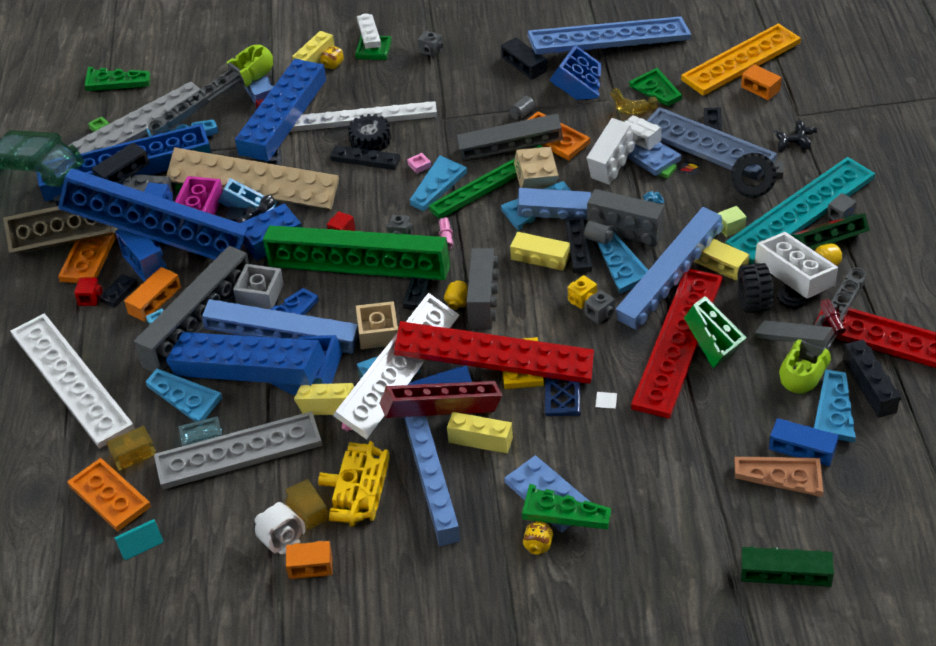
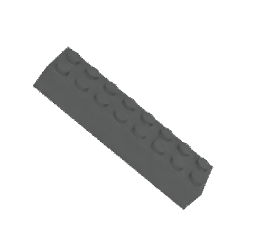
(187, 309)

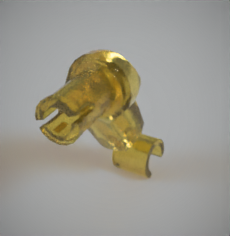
(632, 107)

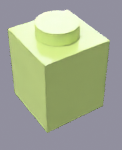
(733, 221)

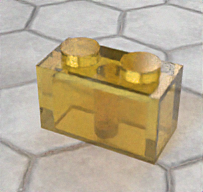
(131, 448)
(306, 504)

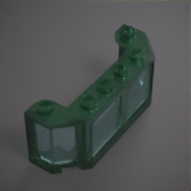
(39, 153)

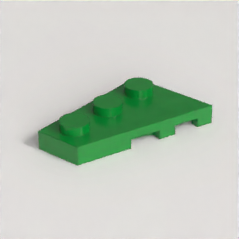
(656, 85)

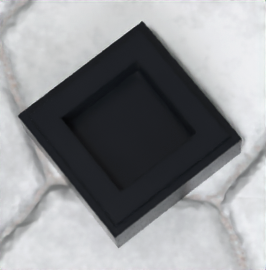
(234, 213)

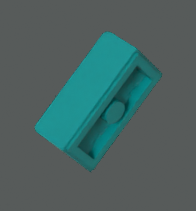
(139, 539)

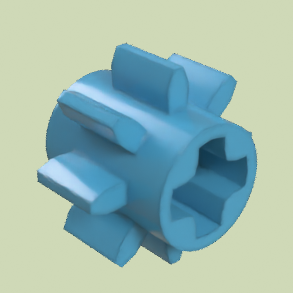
(653, 197)

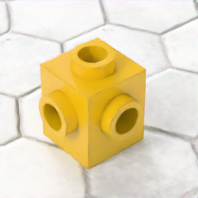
(581, 291)

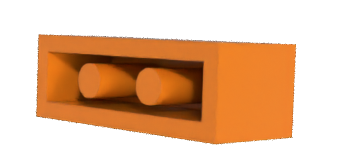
(152, 293)

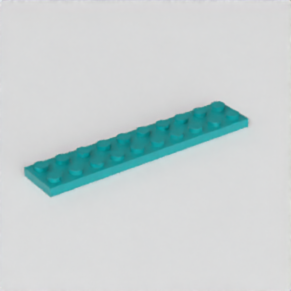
(803, 206)

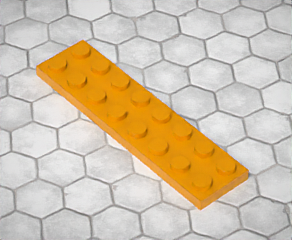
(740, 58)

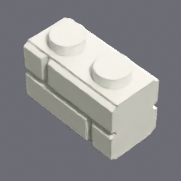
(644, 133)

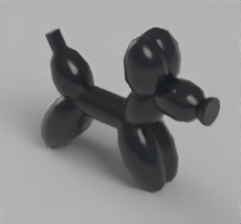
(801, 136)
(265, 204)

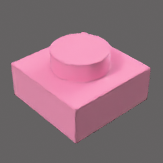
(419, 163)

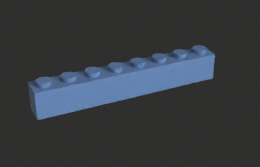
(669, 268)
(275, 324)
(432, 480)

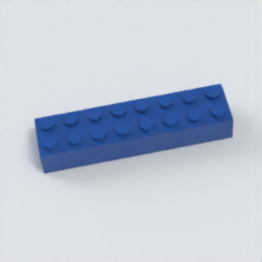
(280, 110)
(246, 358)

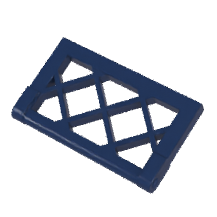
(562, 410)

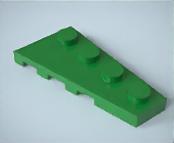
(117, 79)
(552, 508)

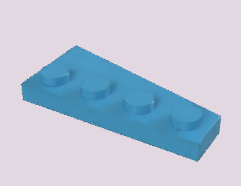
(834, 407)

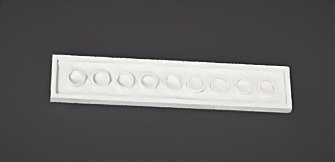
(72, 380)
(362, 407)

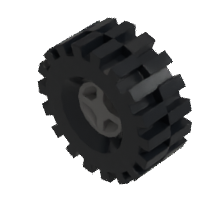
(369, 132)

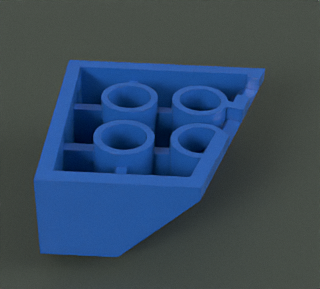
(326, 373)

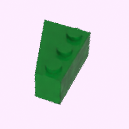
(713, 331)

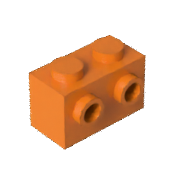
(761, 82)
(309, 559)

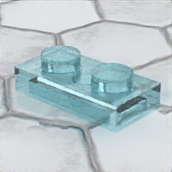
(200, 431)

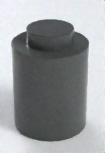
(522, 108)
(598, 232)

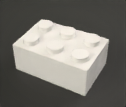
(610, 151)

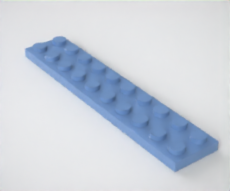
(609, 35)

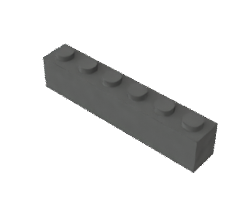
(510, 137)

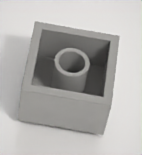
(258, 286)

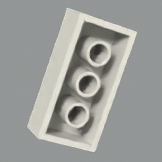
(796, 264)

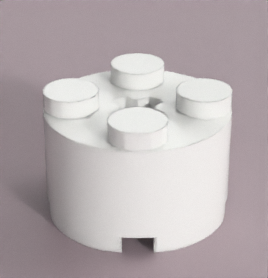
(279, 527)

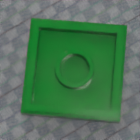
(376, 53)

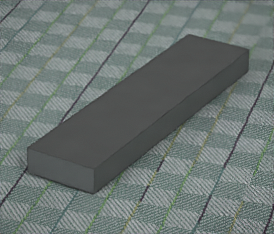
(792, 332)

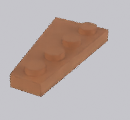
(786, 473)

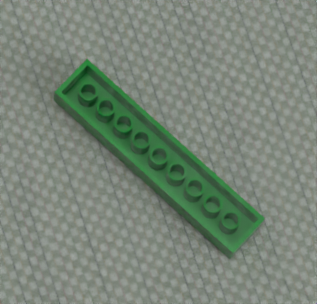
(357, 252)

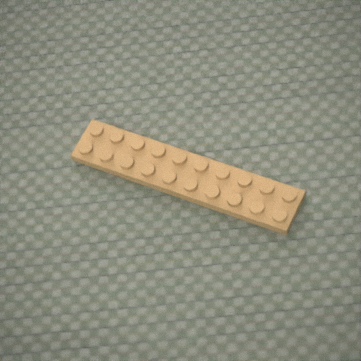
(282, 182)

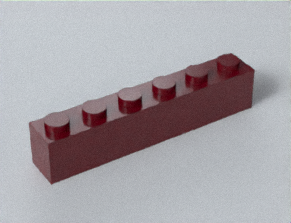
(440, 399)

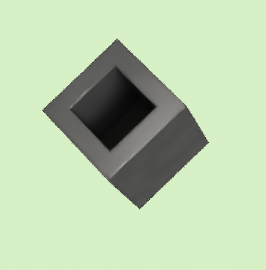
(841, 207)

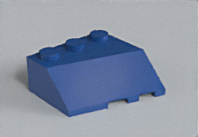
(578, 75)

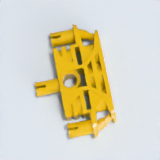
(348, 490)

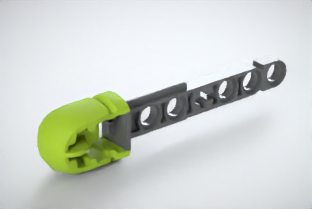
(246, 67)
(805, 376)

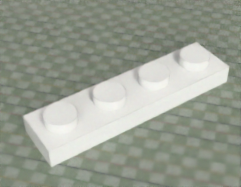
(368, 31)

